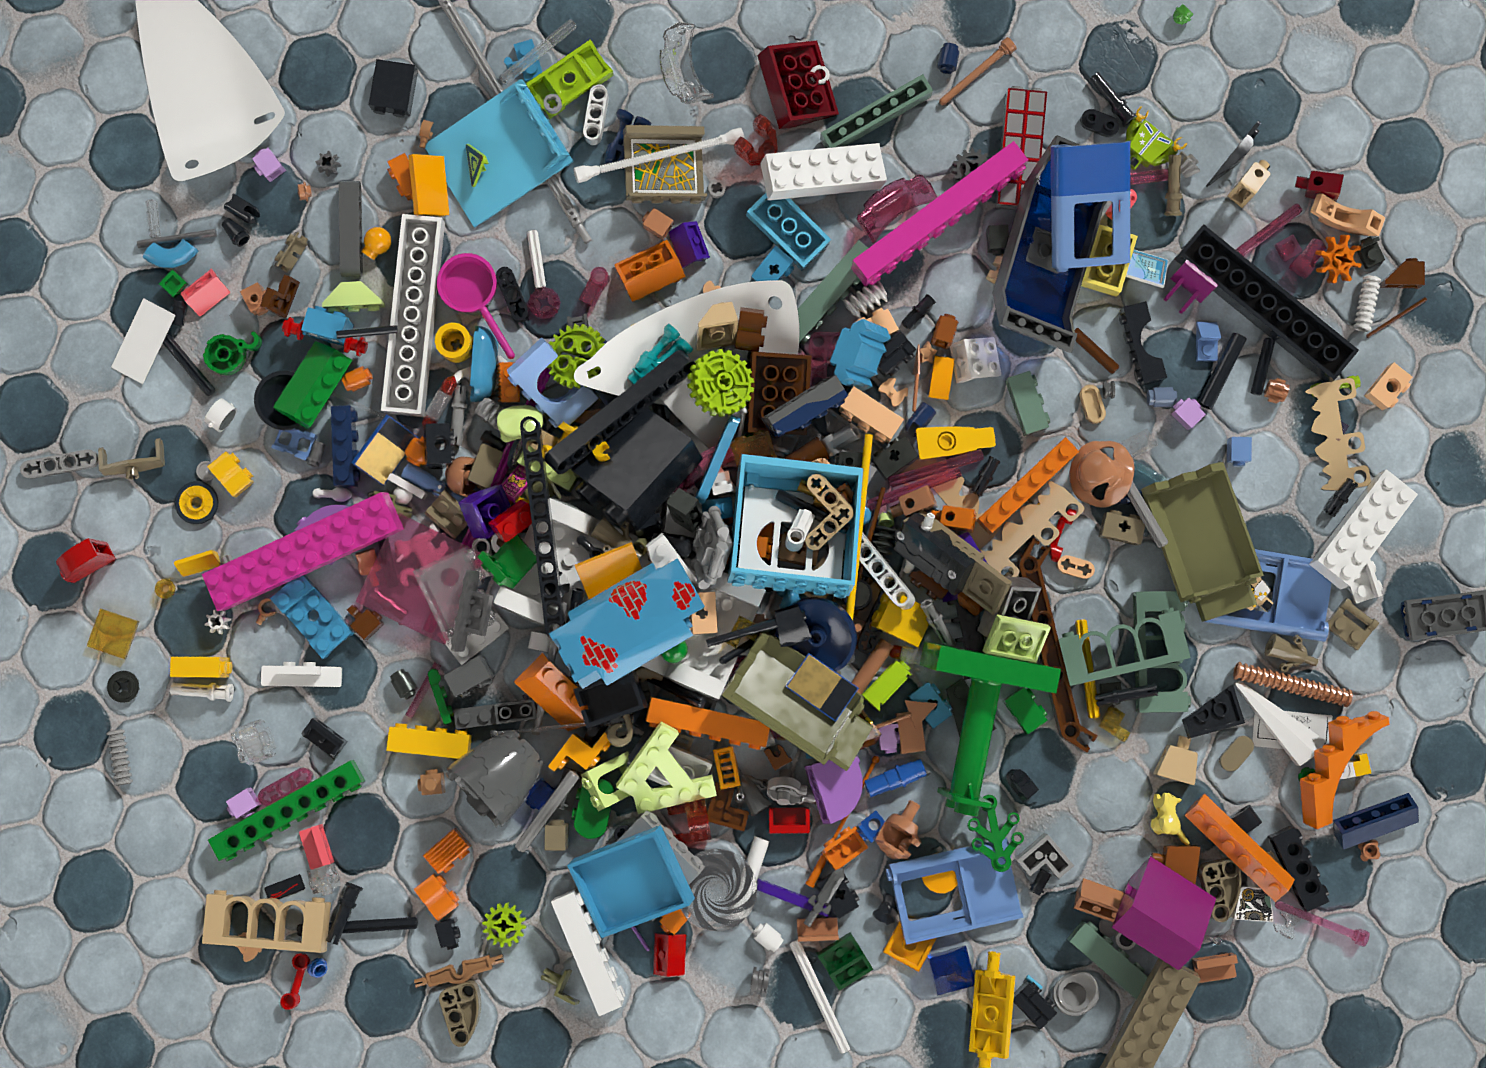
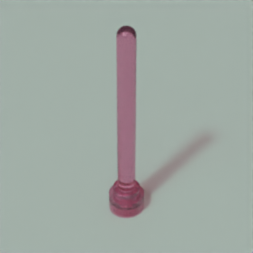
(1359, 936)

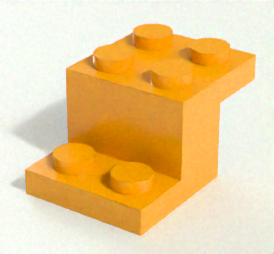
(581, 752)

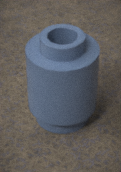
(1161, 397)

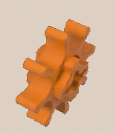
(1344, 261)

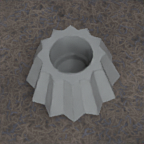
(1188, 165)

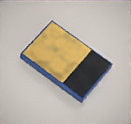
(384, 450)
(821, 687)

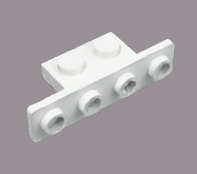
(304, 675)

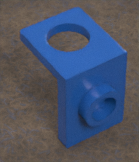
(867, 833)

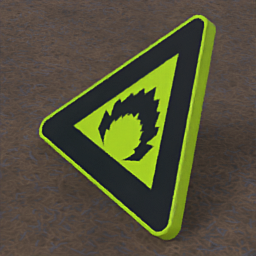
(476, 163)

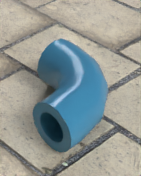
(171, 257)

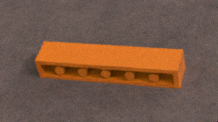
(1027, 485)
(708, 722)
(1240, 847)

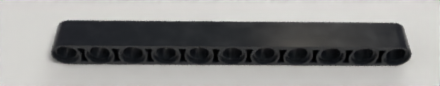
(537, 518)

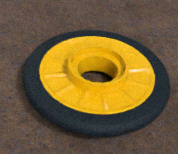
(184, 499)

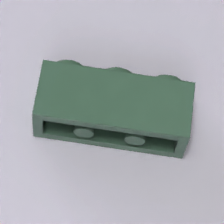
(1027, 403)

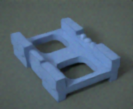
(297, 434)

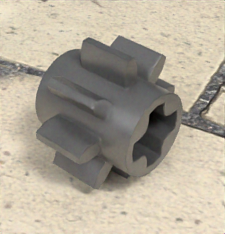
(322, 162)

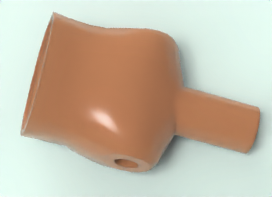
(365, 560)

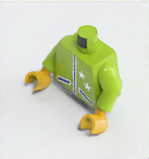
(1148, 143)

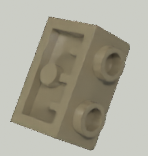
(447, 514)

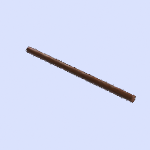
(872, 527)

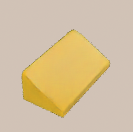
(197, 563)

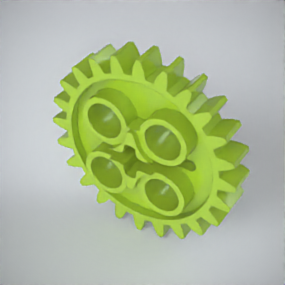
(581, 339)

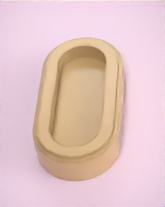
(1092, 404)

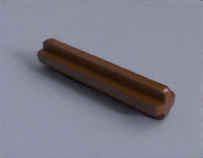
(1096, 352)

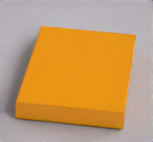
(428, 185)
(608, 569)

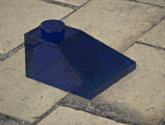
(951, 970)

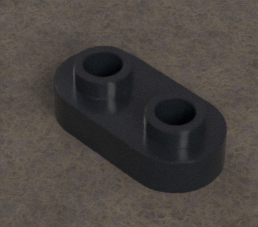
(1099, 124)

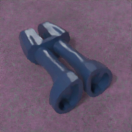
(625, 118)

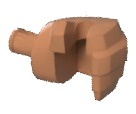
(899, 833)

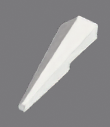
(1292, 735)

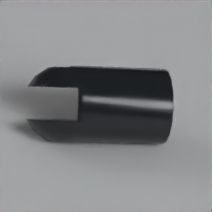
(242, 209)

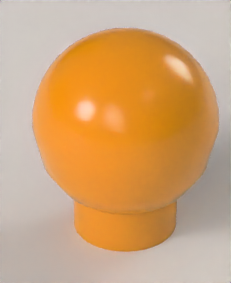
(376, 242)

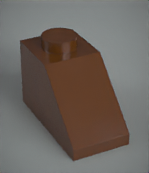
(1406, 275)

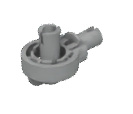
(785, 796)

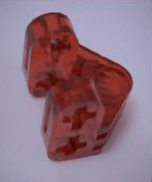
(744, 148)
(697, 821)

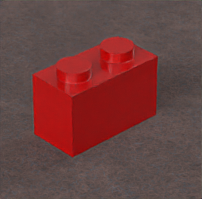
(512, 521)

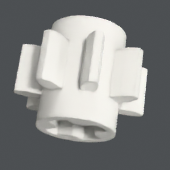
(224, 622)

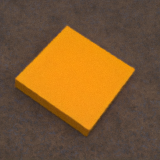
(910, 954)

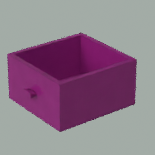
(1164, 913)

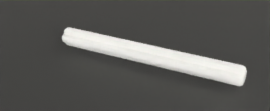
(819, 996)

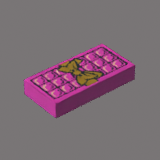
(515, 483)

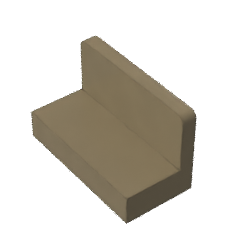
(484, 466)

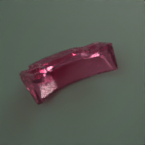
(893, 201)

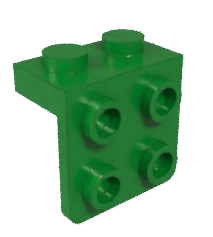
(509, 562)

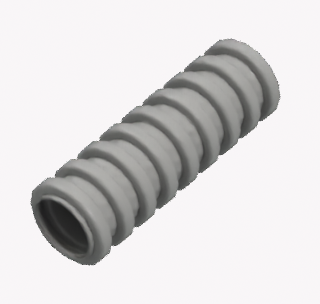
(119, 757)

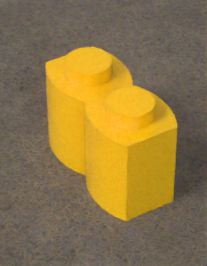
(231, 474)

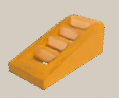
(722, 751)

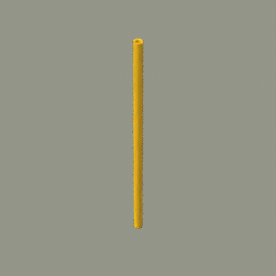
(865, 465)

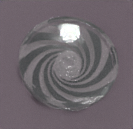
(722, 891)

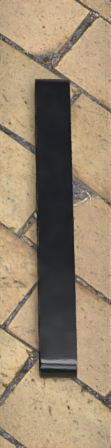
(619, 412)

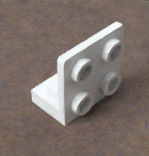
(975, 359)

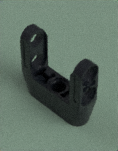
(593, 734)

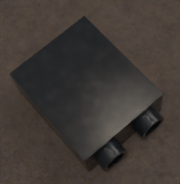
(643, 469)

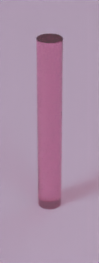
(420, 694)

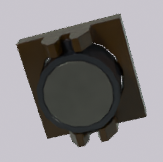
(866, 595)

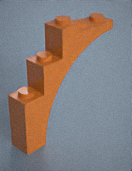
(1320, 787)

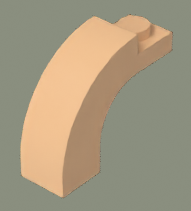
(1347, 219)

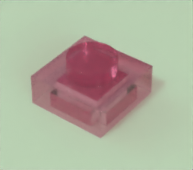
(1288, 248)

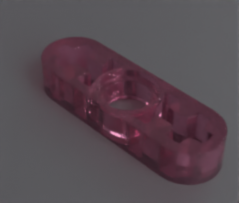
(296, 774)

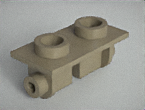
(285, 257)

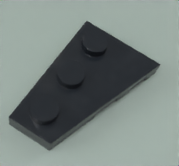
(1215, 715)

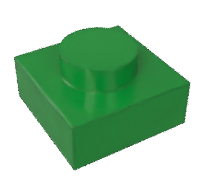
(173, 283)

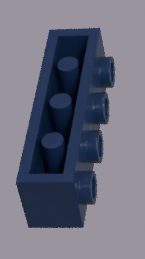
(344, 446)
(1376, 821)

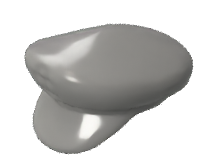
(1076, 993)

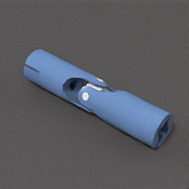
(426, 481)

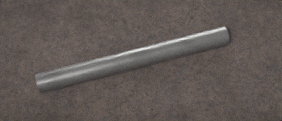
(177, 238)

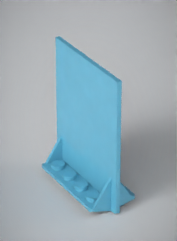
(518, 147)

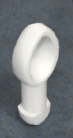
(338, 494)

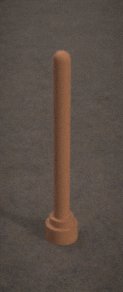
(1007, 47)

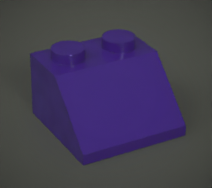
(482, 508)

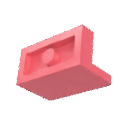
(205, 293)
(316, 846)

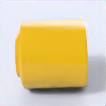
(449, 334)

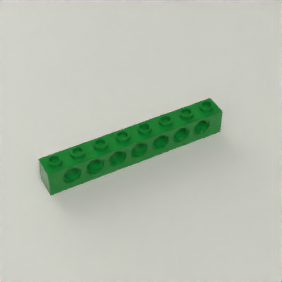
(221, 842)

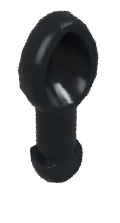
(593, 551)

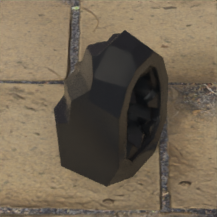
(1021, 784)

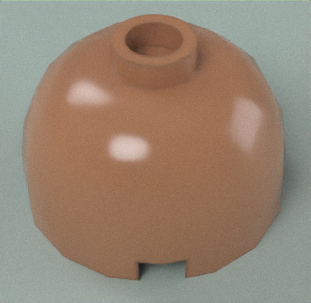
(457, 475)

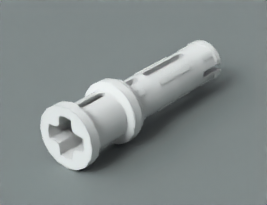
(210, 691)

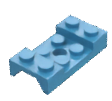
(298, 600)

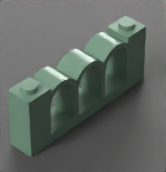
(1173, 636)
(1165, 701)

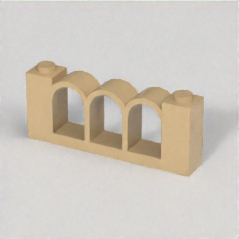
(218, 921)

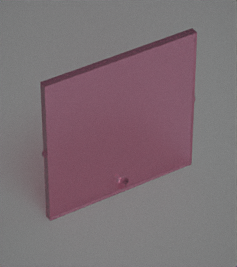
(392, 584)

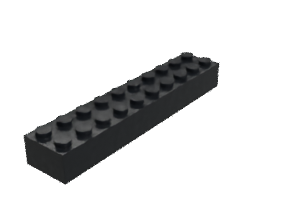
(1268, 305)

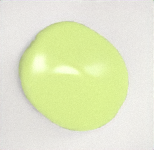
(509, 421)

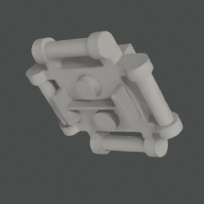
(711, 548)

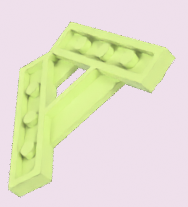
(681, 787)

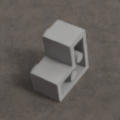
(1043, 852)

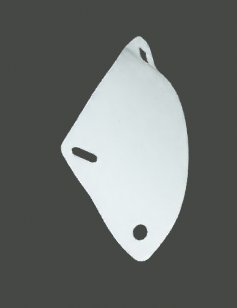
(624, 350)

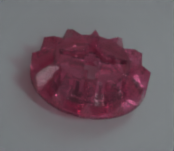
(547, 311)

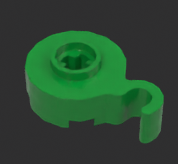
(237, 353)

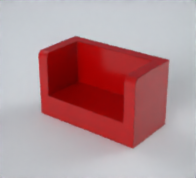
(789, 820)

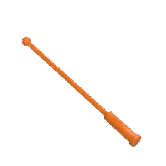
(822, 860)

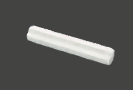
(536, 259)

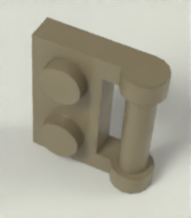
(1347, 629)

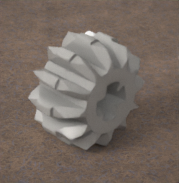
(488, 412)

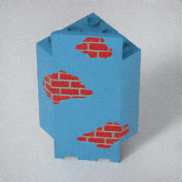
(628, 624)

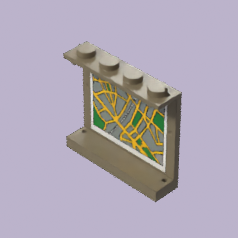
(665, 179)

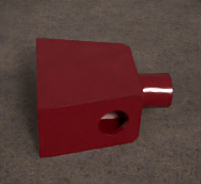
(1326, 182)

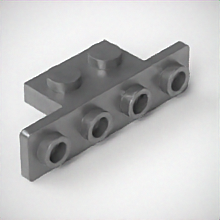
(472, 612)

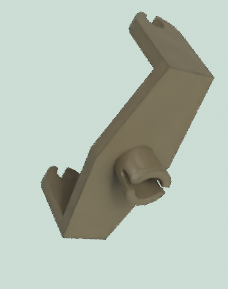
(131, 466)

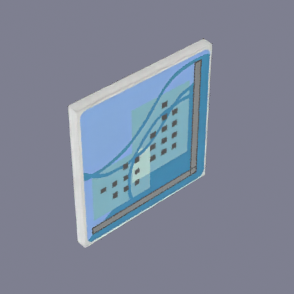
(1147, 268)

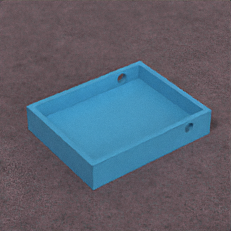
(631, 881)

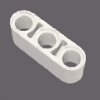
(596, 123)

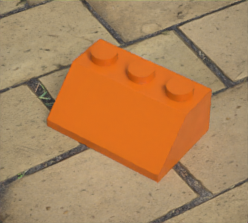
(649, 270)

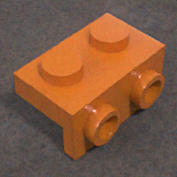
(844, 848)

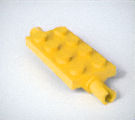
(991, 1012)

